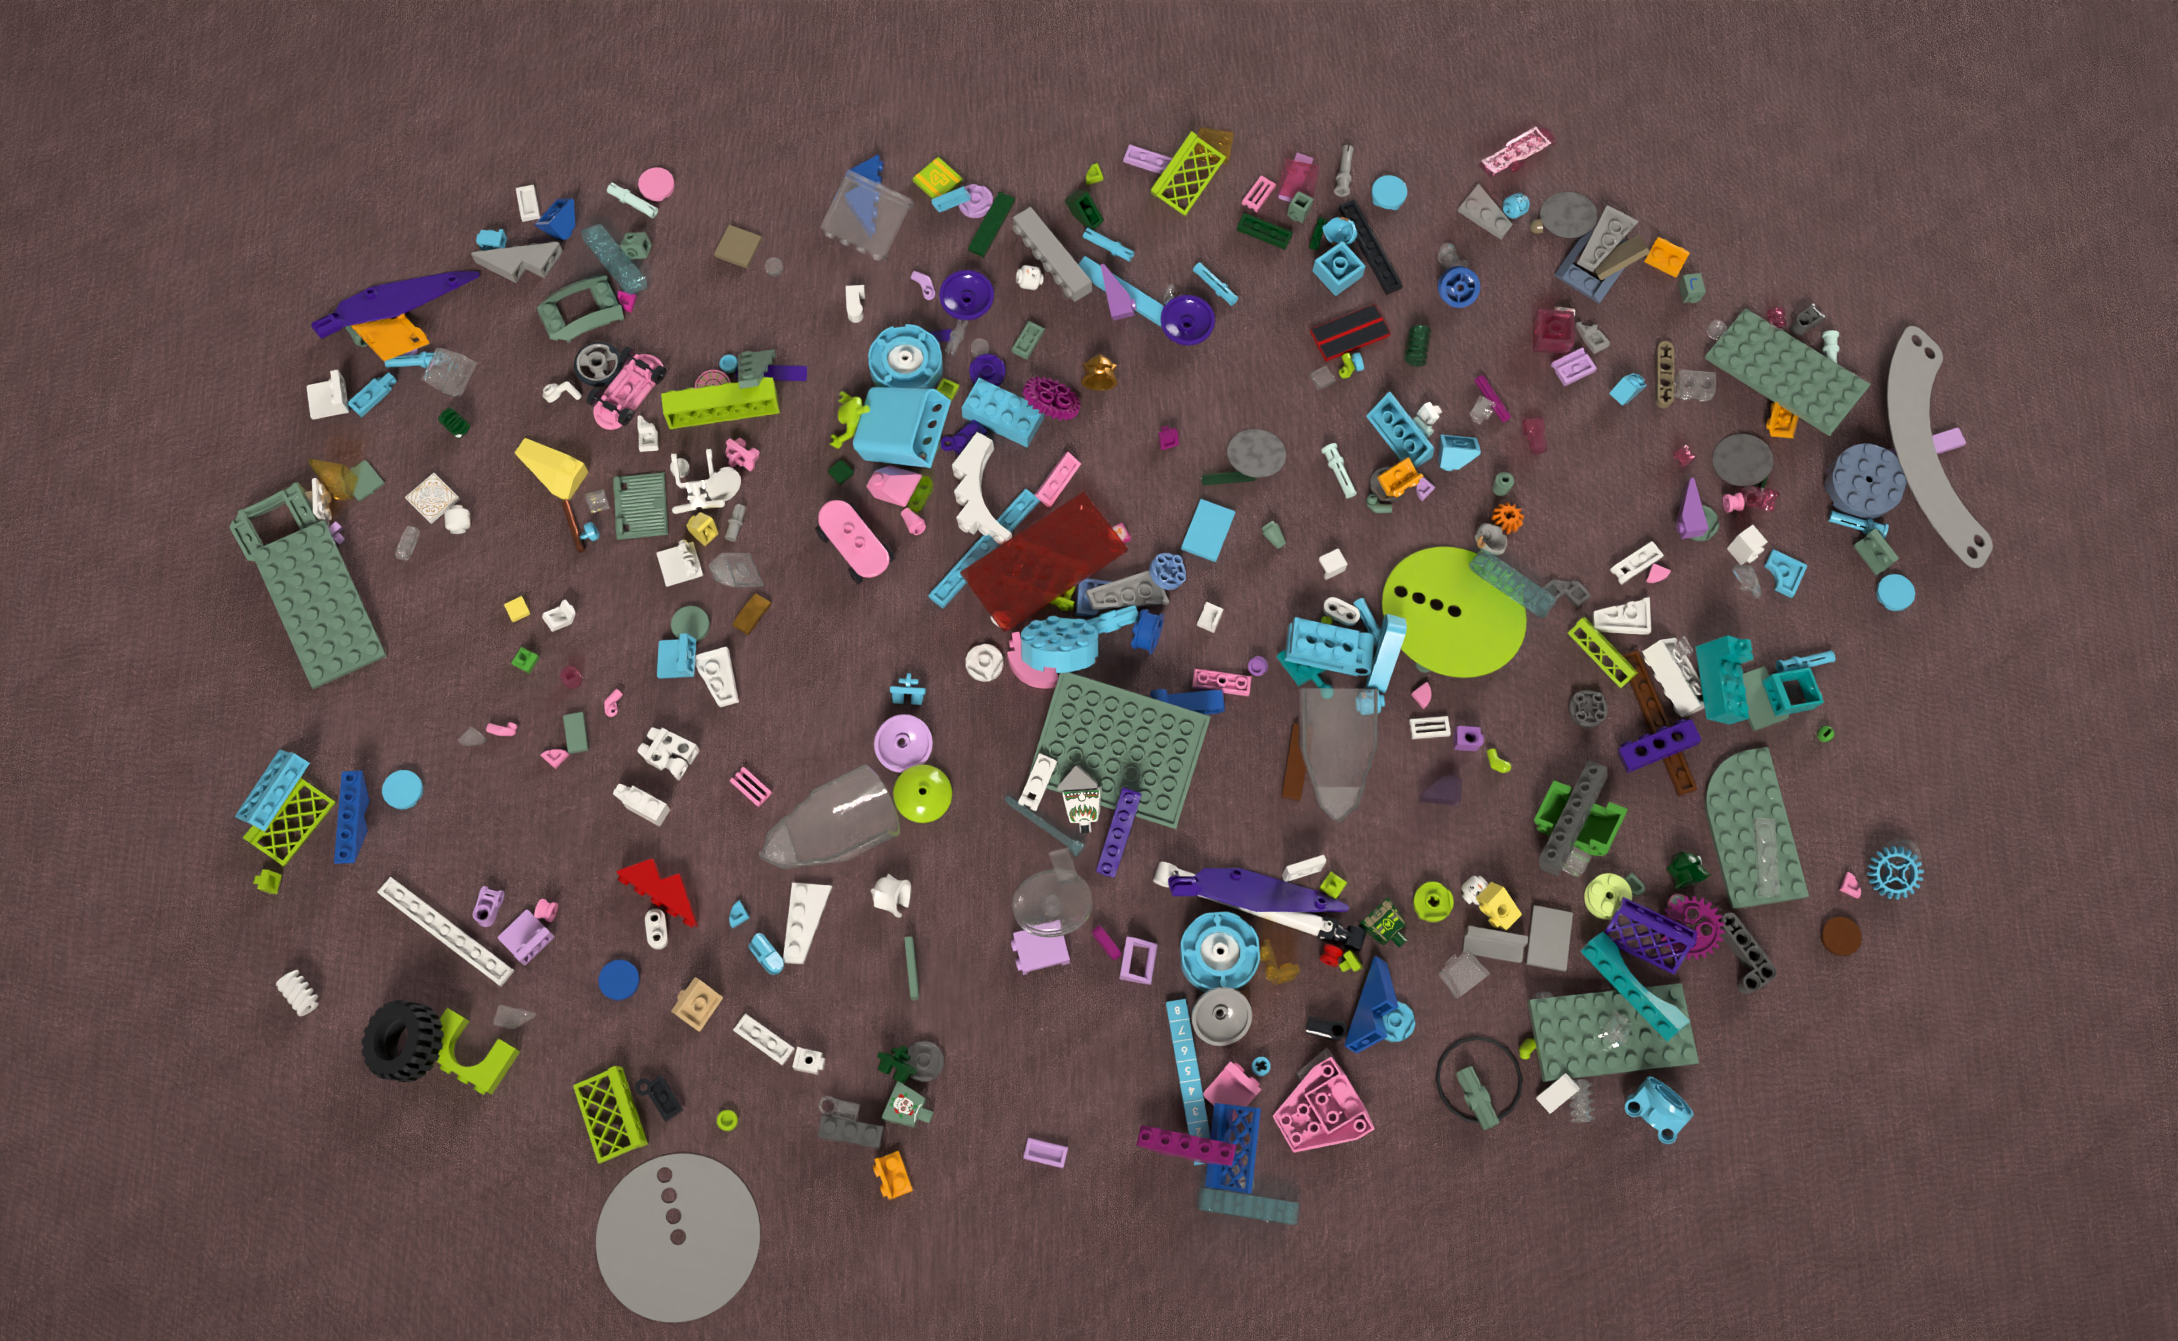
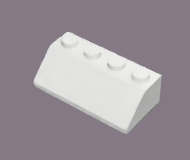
(1676, 675)

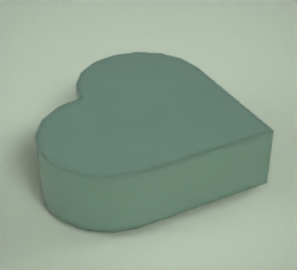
(1635, 884)

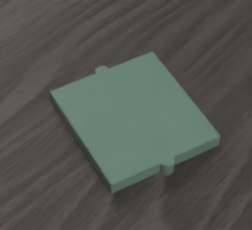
(368, 480)

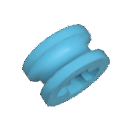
(1263, 1072)

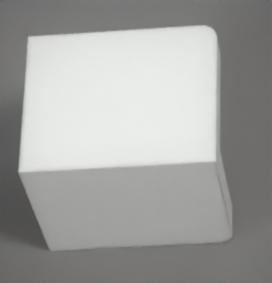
(1333, 563)
(1210, 617)

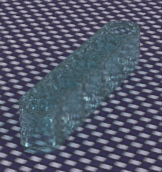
(614, 259)
(1512, 583)
(1248, 1206)

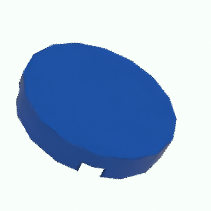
(619, 980)

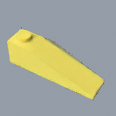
(553, 468)

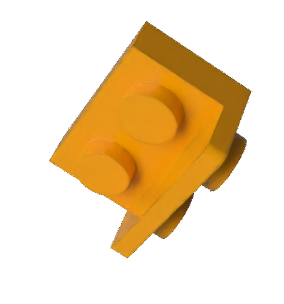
(1667, 257)
(893, 1175)

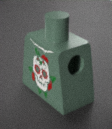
(906, 1107)

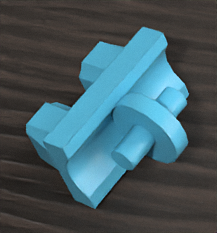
(898, 692)

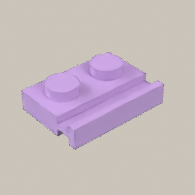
(1573, 367)

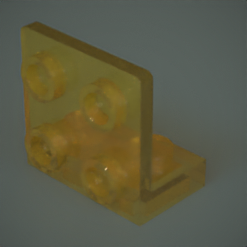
(1218, 140)
(1276, 976)

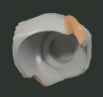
(1491, 538)

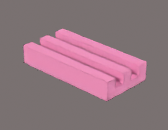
(1251, 204)
(739, 776)

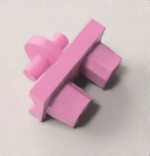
(739, 455)

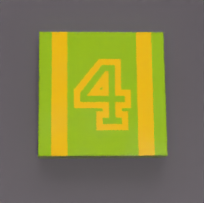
(937, 179)

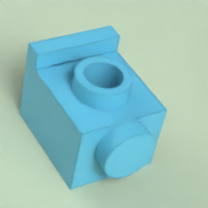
(491, 239)

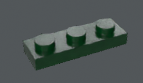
(1264, 231)

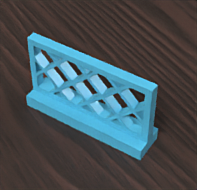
(272, 790)

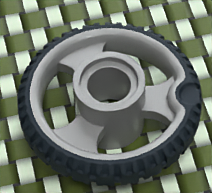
(597, 357)

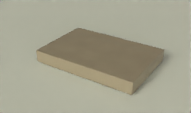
(1622, 256)

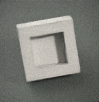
(1429, 413)

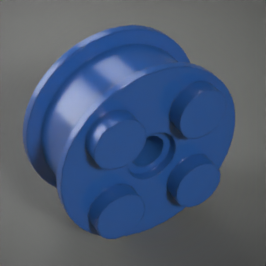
(1469, 286)
(1147, 631)

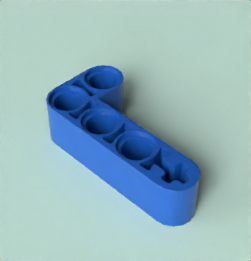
(1202, 702)

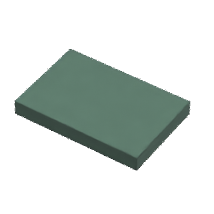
(1759, 706)

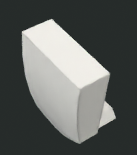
(647, 436)

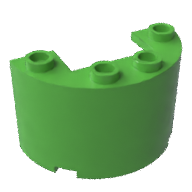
(1598, 829)

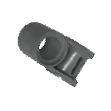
(1807, 320)

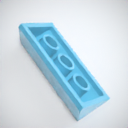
(1400, 431)

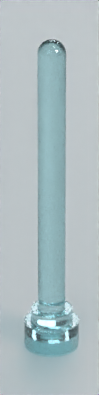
(1074, 846)

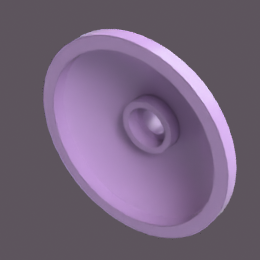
(912, 752)

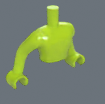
(849, 414)

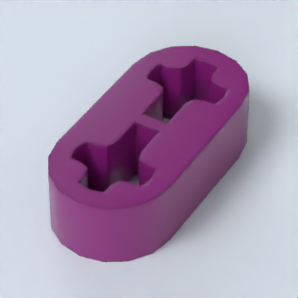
(1106, 943)

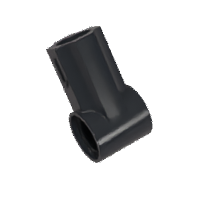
(1323, 1028)

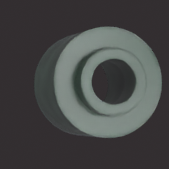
(1502, 484)

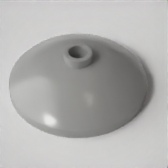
(1226, 1026)

